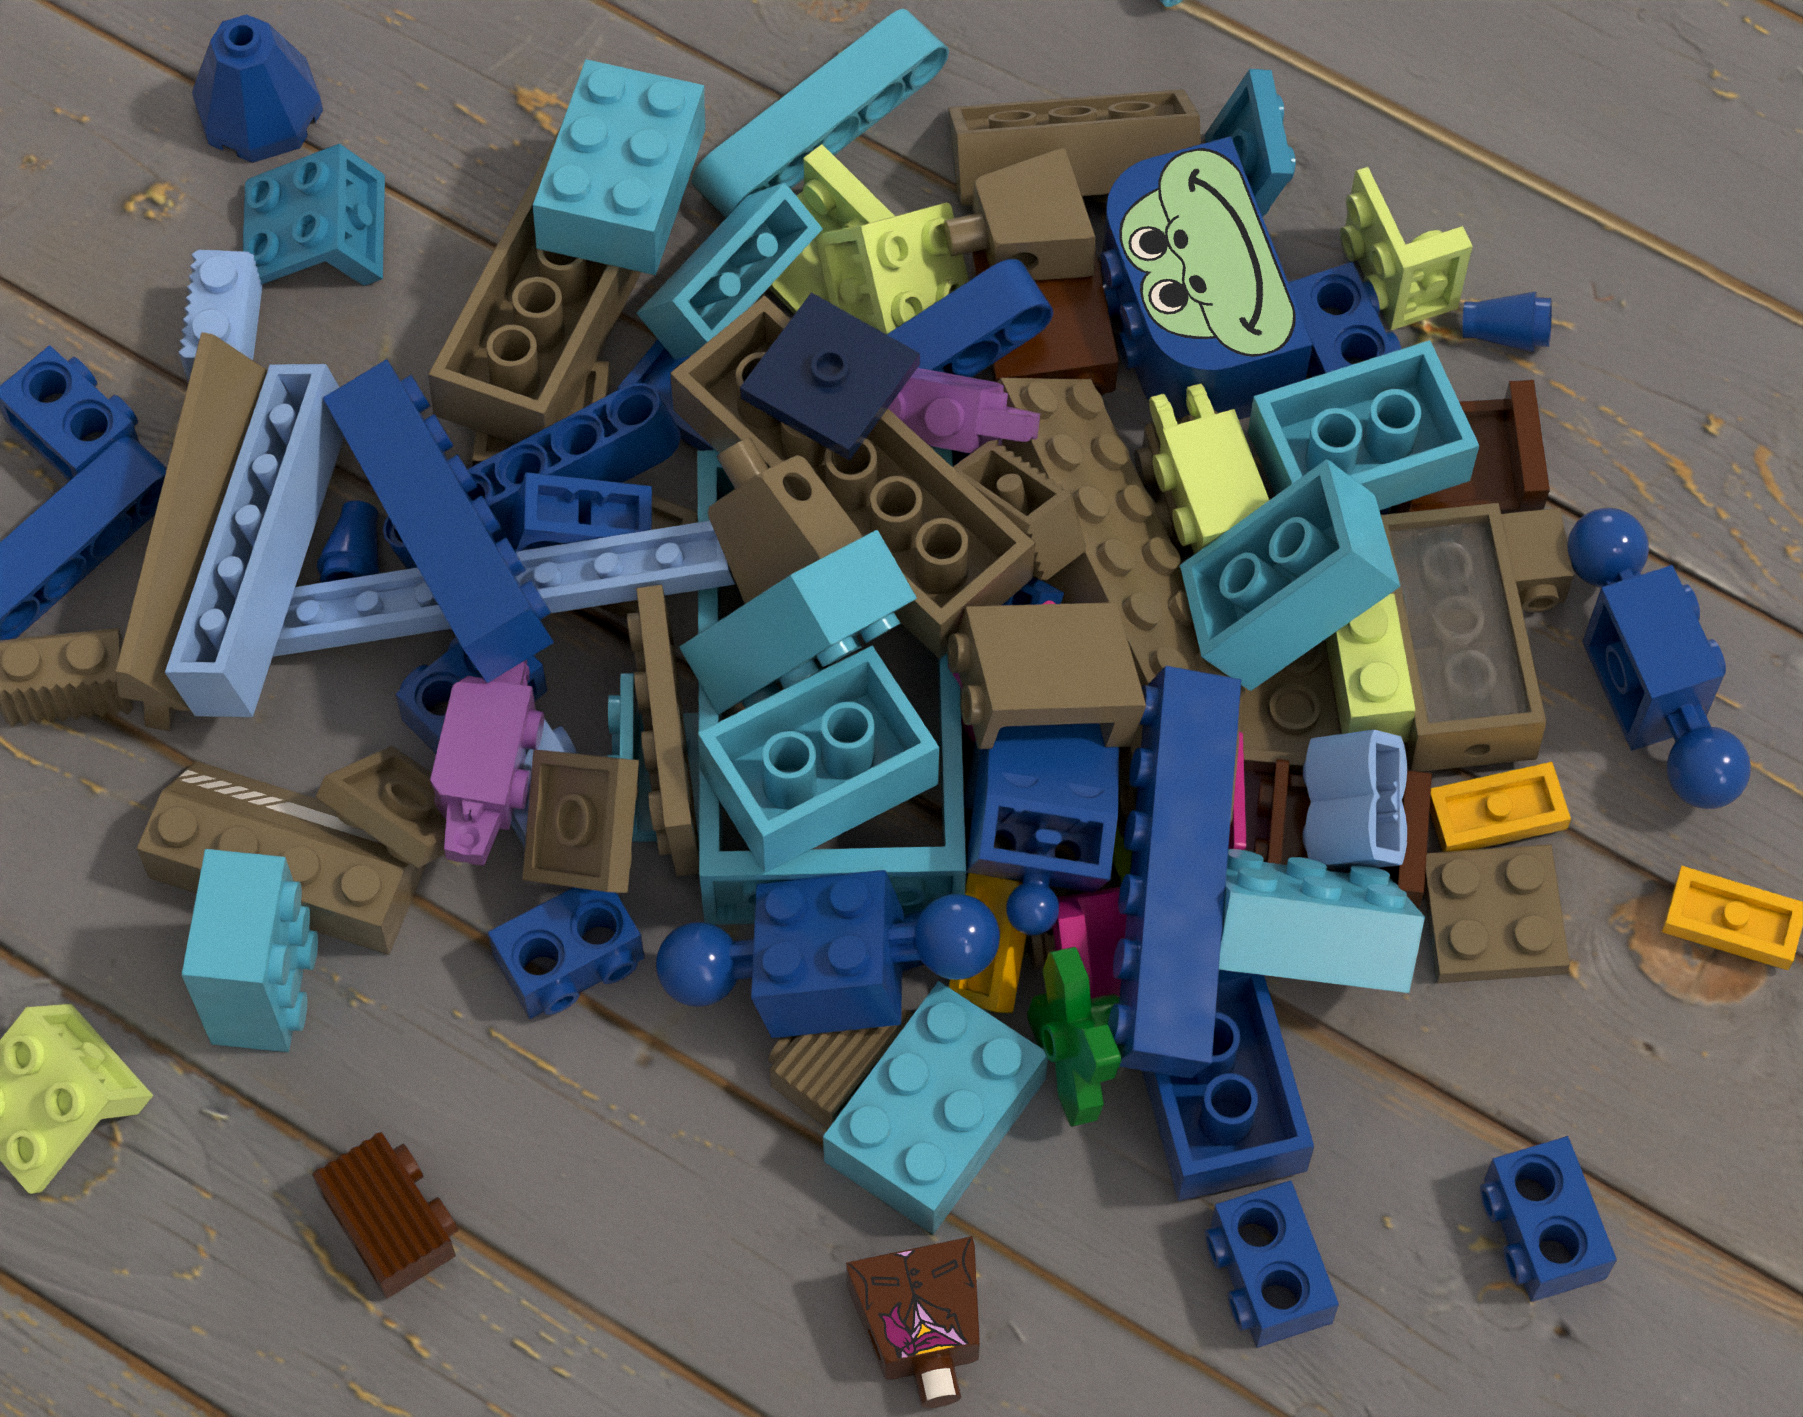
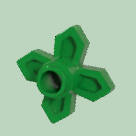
(1075, 1035)

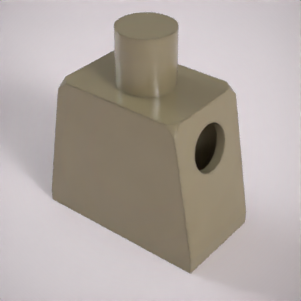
(1029, 216)
(775, 519)

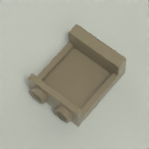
(1046, 669)

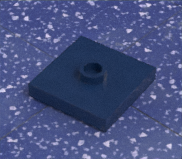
(830, 376)

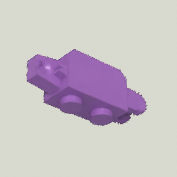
(961, 411)
(482, 760)

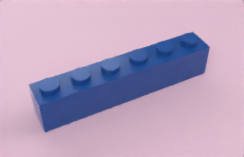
(439, 522)
(1176, 873)

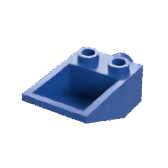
(1043, 792)

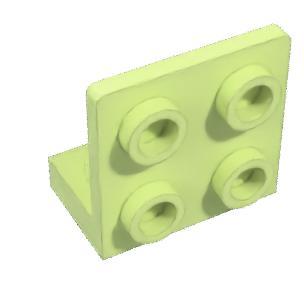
(836, 203)
(891, 266)
(1410, 278)
(56, 1089)

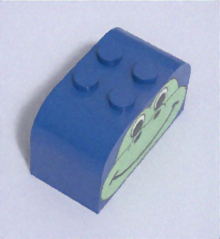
(1199, 282)

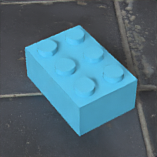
(619, 167)
(1378, 420)
(1289, 575)
(800, 623)
(818, 758)
(1318, 923)
(249, 951)
(935, 1107)

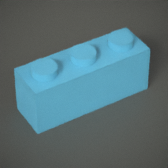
(730, 270)

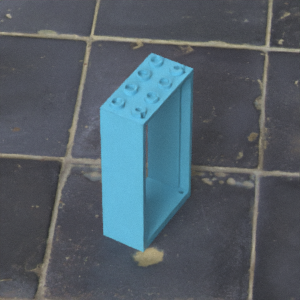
(916, 873)

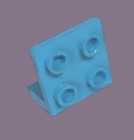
(317, 213)

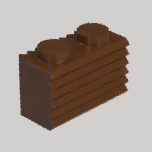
(385, 1213)

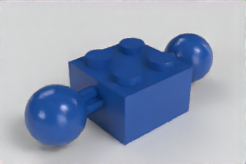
(1656, 658)
(828, 952)

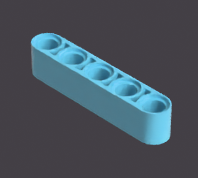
(823, 109)

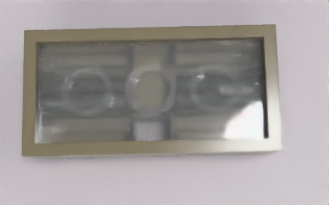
(1464, 640)

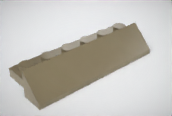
(199, 469)

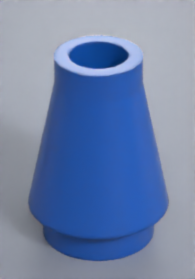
(1510, 321)
(352, 544)

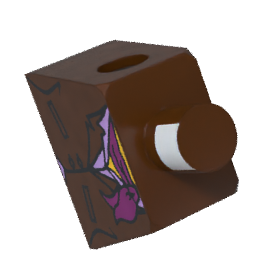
(920, 1314)

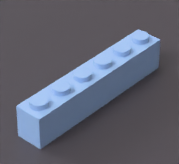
(257, 544)

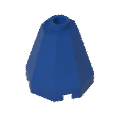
(255, 91)

